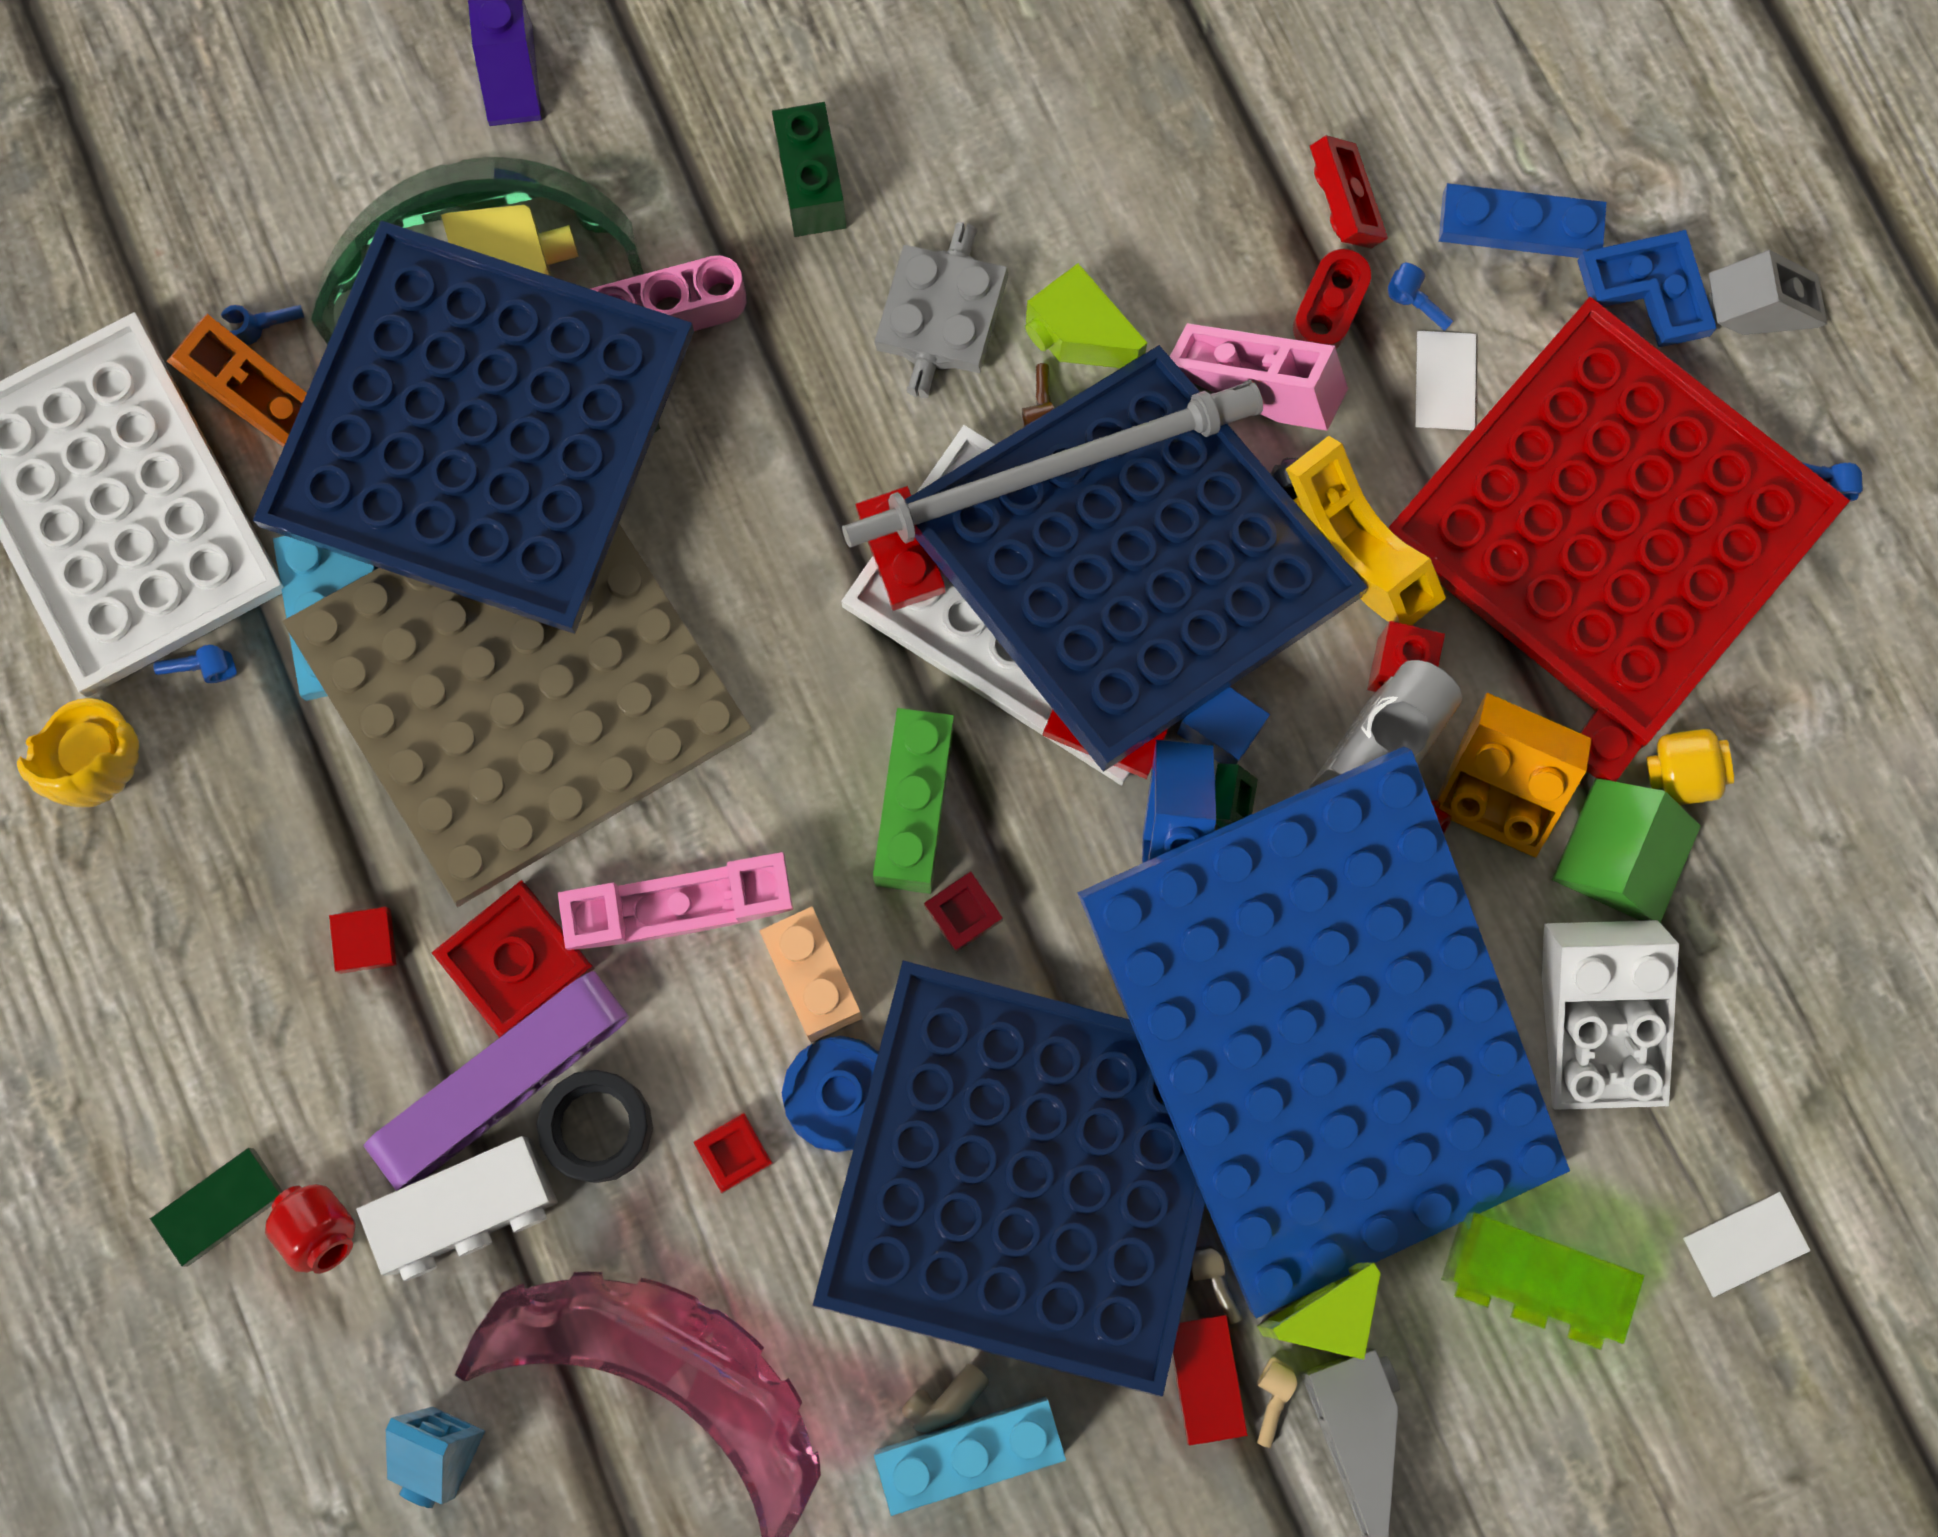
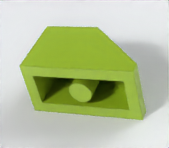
(1081, 323)

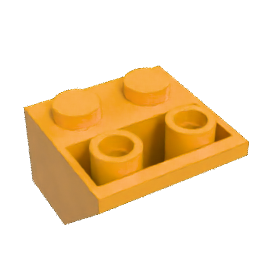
(1513, 774)

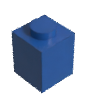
(1225, 722)

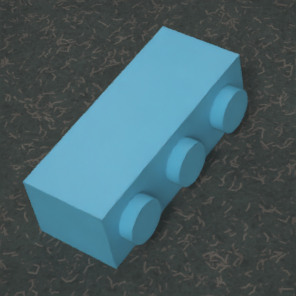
(969, 1455)

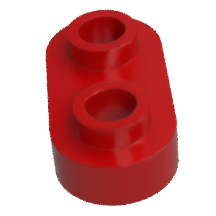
(1330, 304)

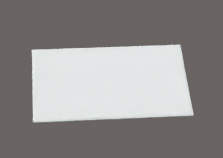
(1445, 380)
(1746, 1244)

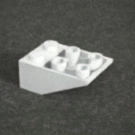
(1609, 1013)

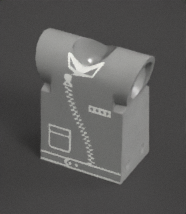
(1403, 712)

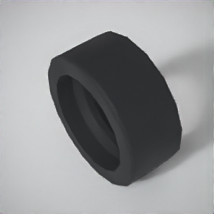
(559, 1100)

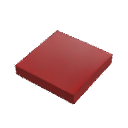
(511, 959)

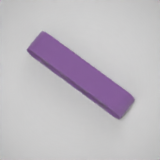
(496, 1081)

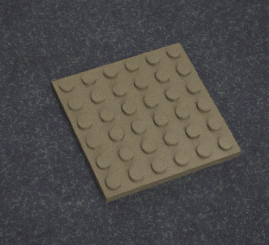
(508, 728)

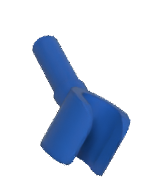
(1405, 290)
(254, 324)
(1843, 477)
(215, 664)

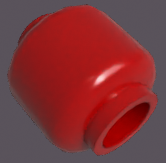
(310, 1228)

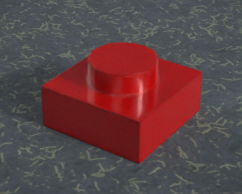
(1610, 747)

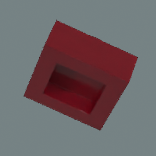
(963, 911)

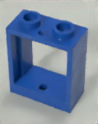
(1179, 797)

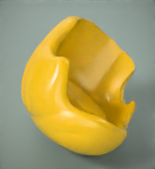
(81, 754)

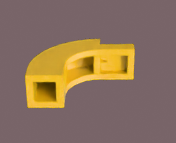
(1397, 576)

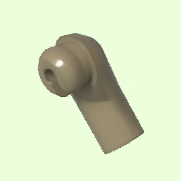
(948, 1407)

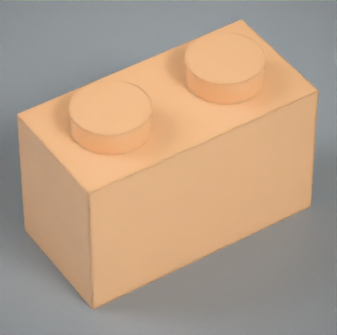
(811, 974)

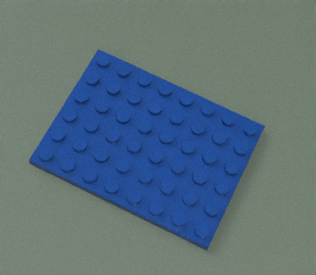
(1326, 1030)

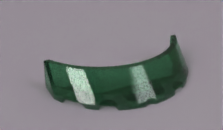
(464, 187)

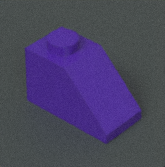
(505, 60)

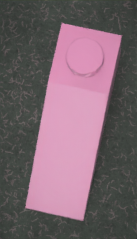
(1296, 378)

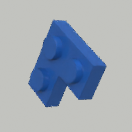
(1659, 272)

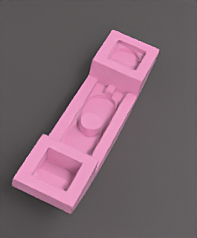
(675, 904)

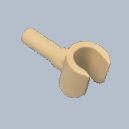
(1281, 1382)

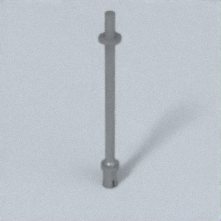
(1203, 414)

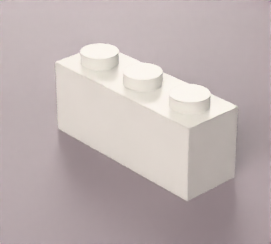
(458, 1209)

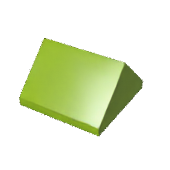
(1332, 1317)

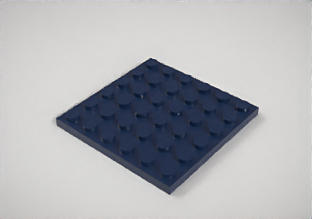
(475, 426)
(1139, 575)
(1016, 1186)

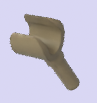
(1209, 1264)

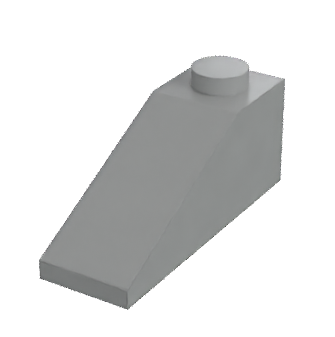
(1360, 1427)

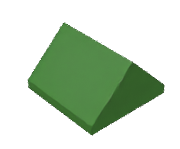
(1628, 848)

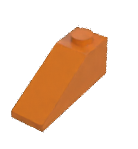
(239, 378)

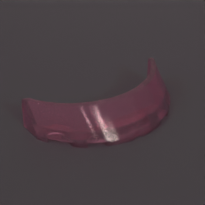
(676, 1350)

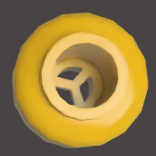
(1691, 766)

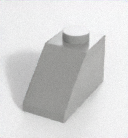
(1766, 296)

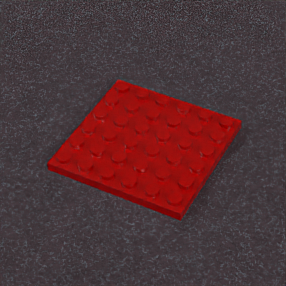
(1617, 520)

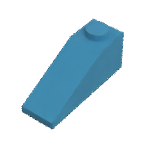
(429, 1454)

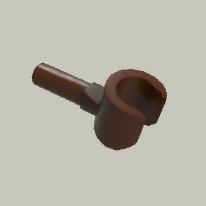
(1043, 398)

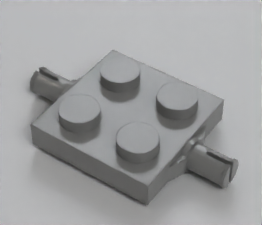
(941, 309)

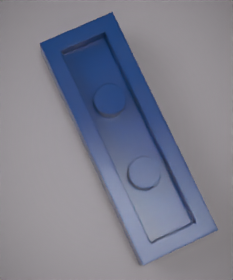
(1521, 221)

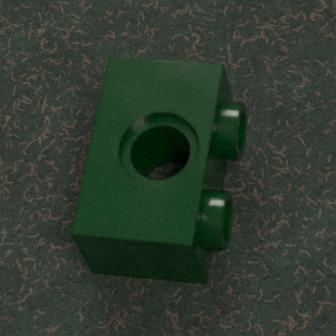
(809, 169)

